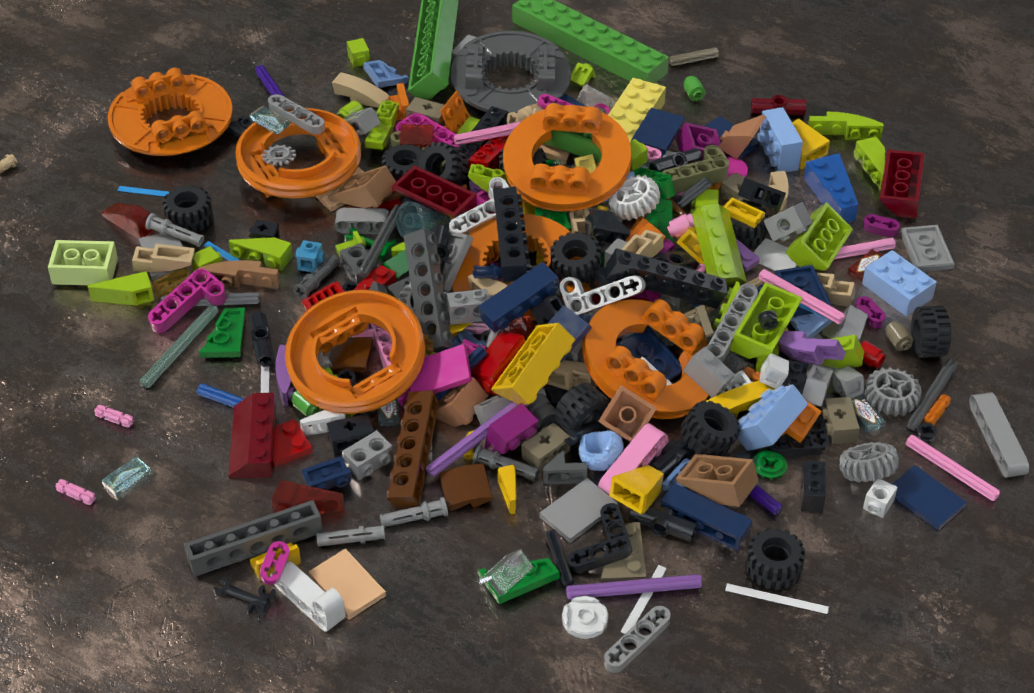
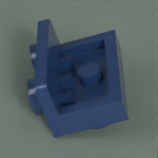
(327, 474)

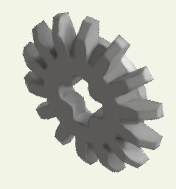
(270, 156)

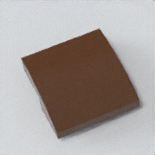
(351, 355)
(466, 486)

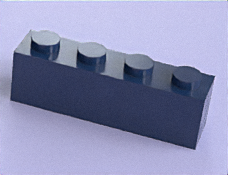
(519, 297)
(712, 518)

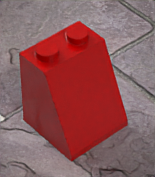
(498, 357)

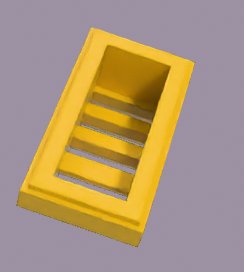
(507, 484)

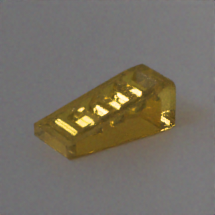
(178, 274)

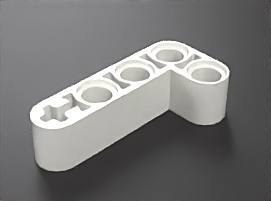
(463, 224)
(604, 292)
(321, 607)

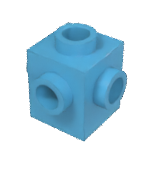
(309, 256)

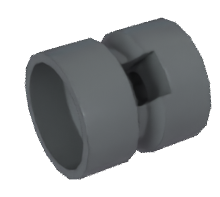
(543, 411)

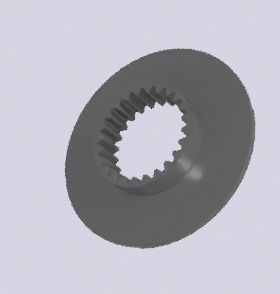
(502, 48)

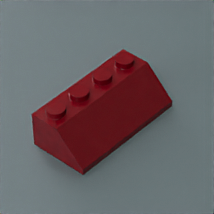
(902, 182)
(436, 192)
(253, 437)

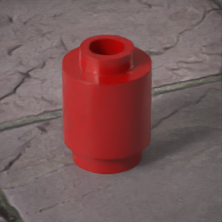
(872, 355)

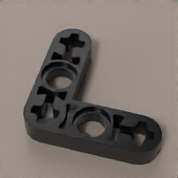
(809, 442)
(614, 542)

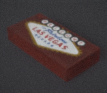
(858, 268)

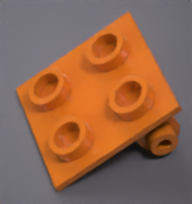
(454, 113)

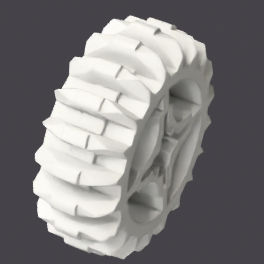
(635, 198)

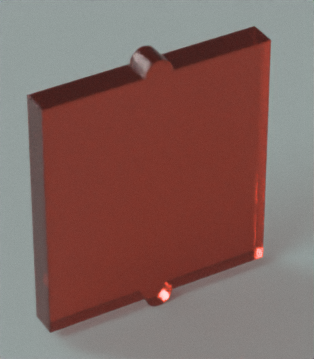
(416, 134)

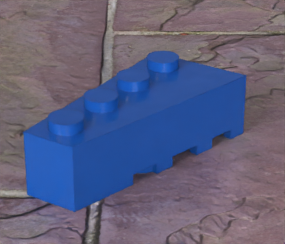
(831, 185)

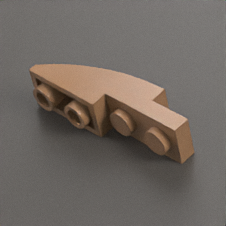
(243, 272)

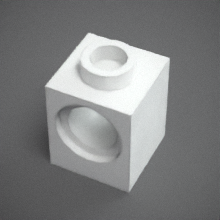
(774, 371)
(880, 498)

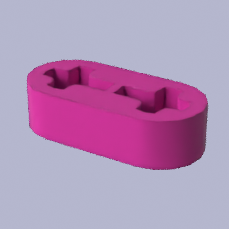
(269, 562)

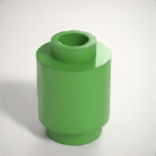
(694, 88)
(303, 405)

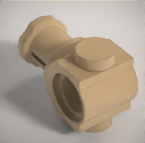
(523, 113)

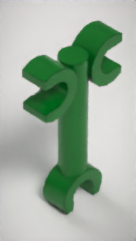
(369, 242)

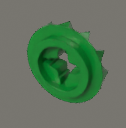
(770, 458)

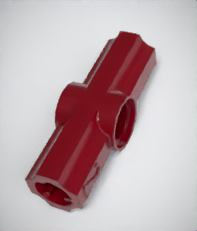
(791, 106)

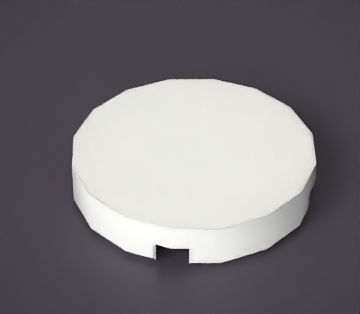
(585, 617)

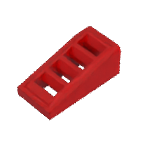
(332, 289)

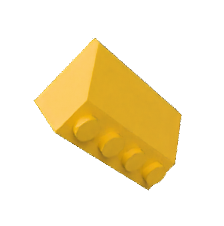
(534, 363)

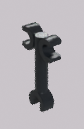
(575, 435)
(256, 602)

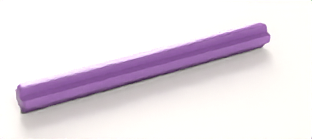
(465, 444)
(634, 586)

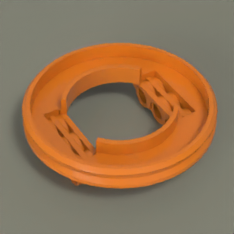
(338, 143)
(559, 186)
(332, 324)
(616, 366)

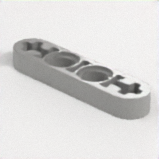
(313, 122)
(635, 637)

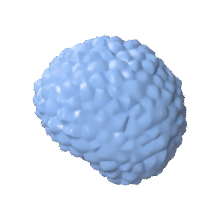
(600, 449)

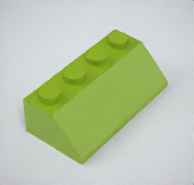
(821, 240)
(718, 243)
(750, 338)

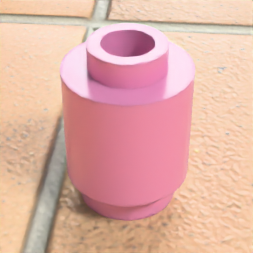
(680, 225)

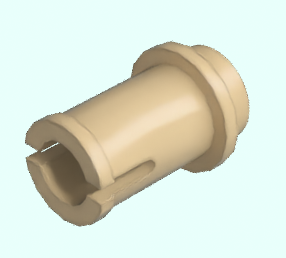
(8, 162)

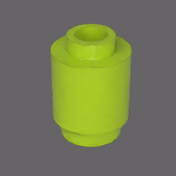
(348, 109)

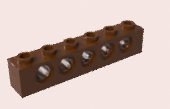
(413, 450)

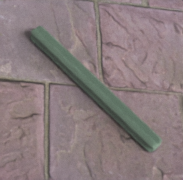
(178, 346)

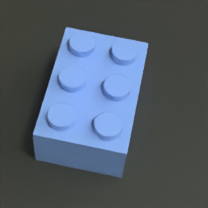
(780, 140)
(899, 283)
(770, 417)

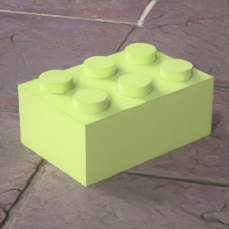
(82, 262)

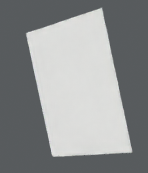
(773, 255)

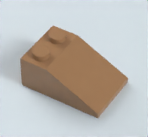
(365, 188)
(720, 478)

